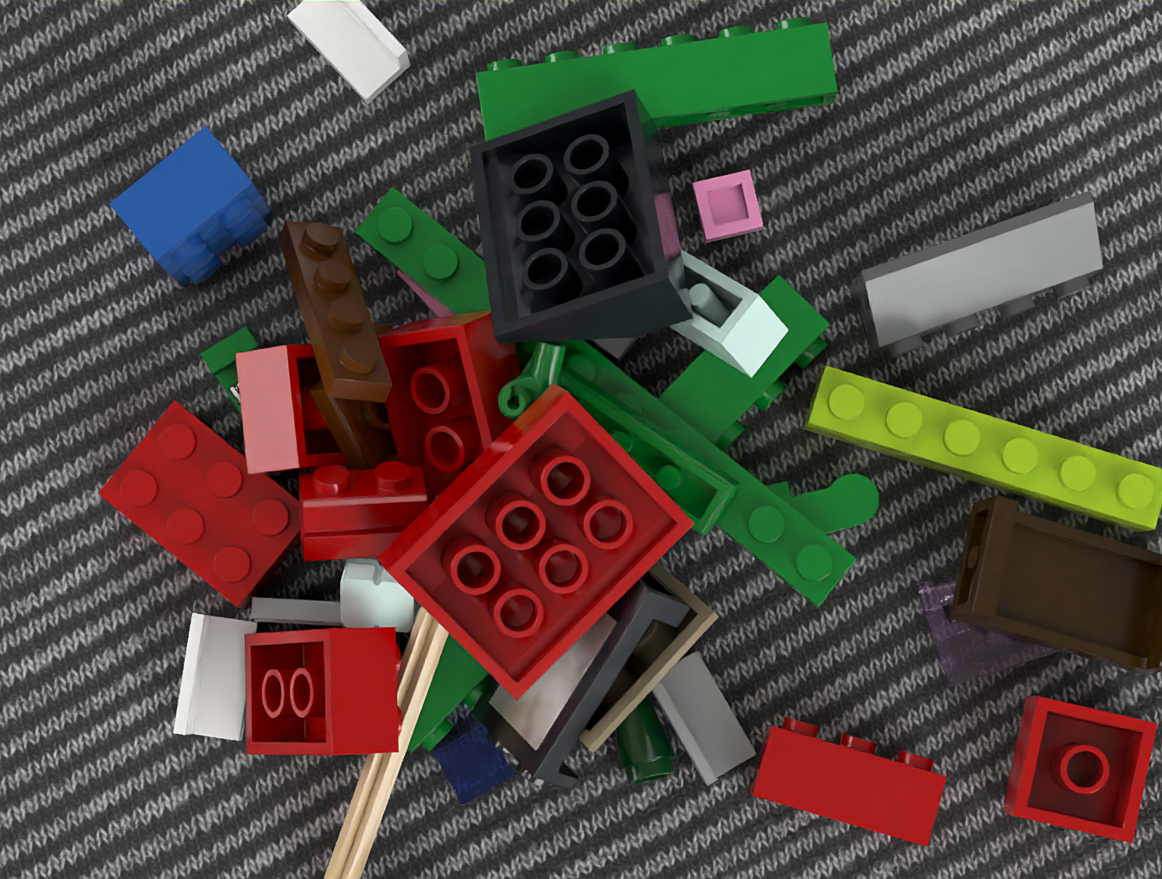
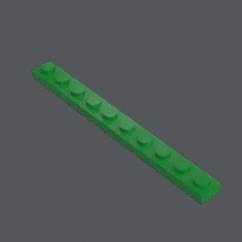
(753, 516)

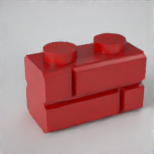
(357, 510)

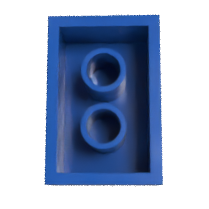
(193, 209)

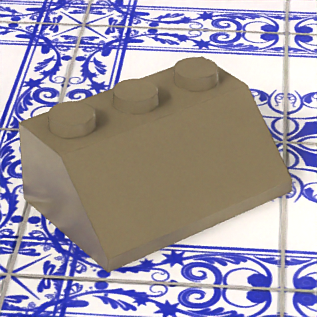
(649, 662)

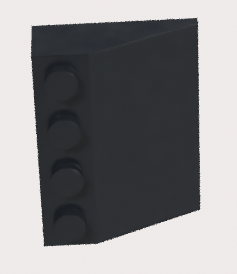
(580, 227)

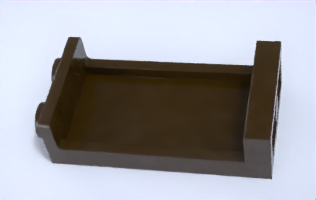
(1060, 587)

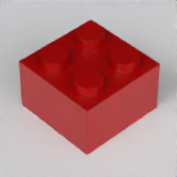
(1079, 768)

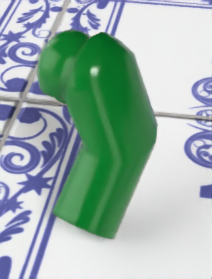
(531, 384)

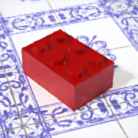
(204, 506)
(322, 692)

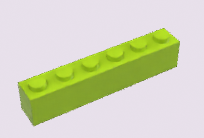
(985, 450)

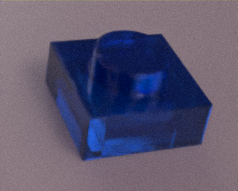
(473, 765)

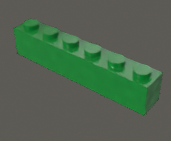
(676, 82)

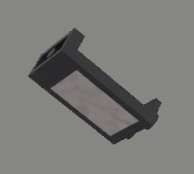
(557, 707)

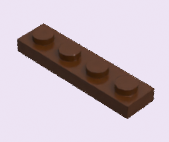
(335, 312)

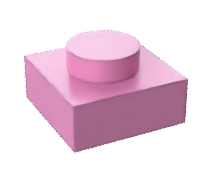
(727, 206)

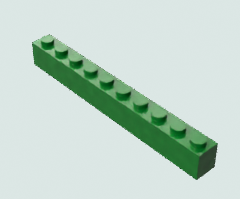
(707, 397)

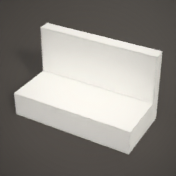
(352, 43)
(214, 678)

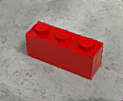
(848, 781)

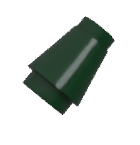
(644, 746)

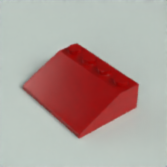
(535, 540)

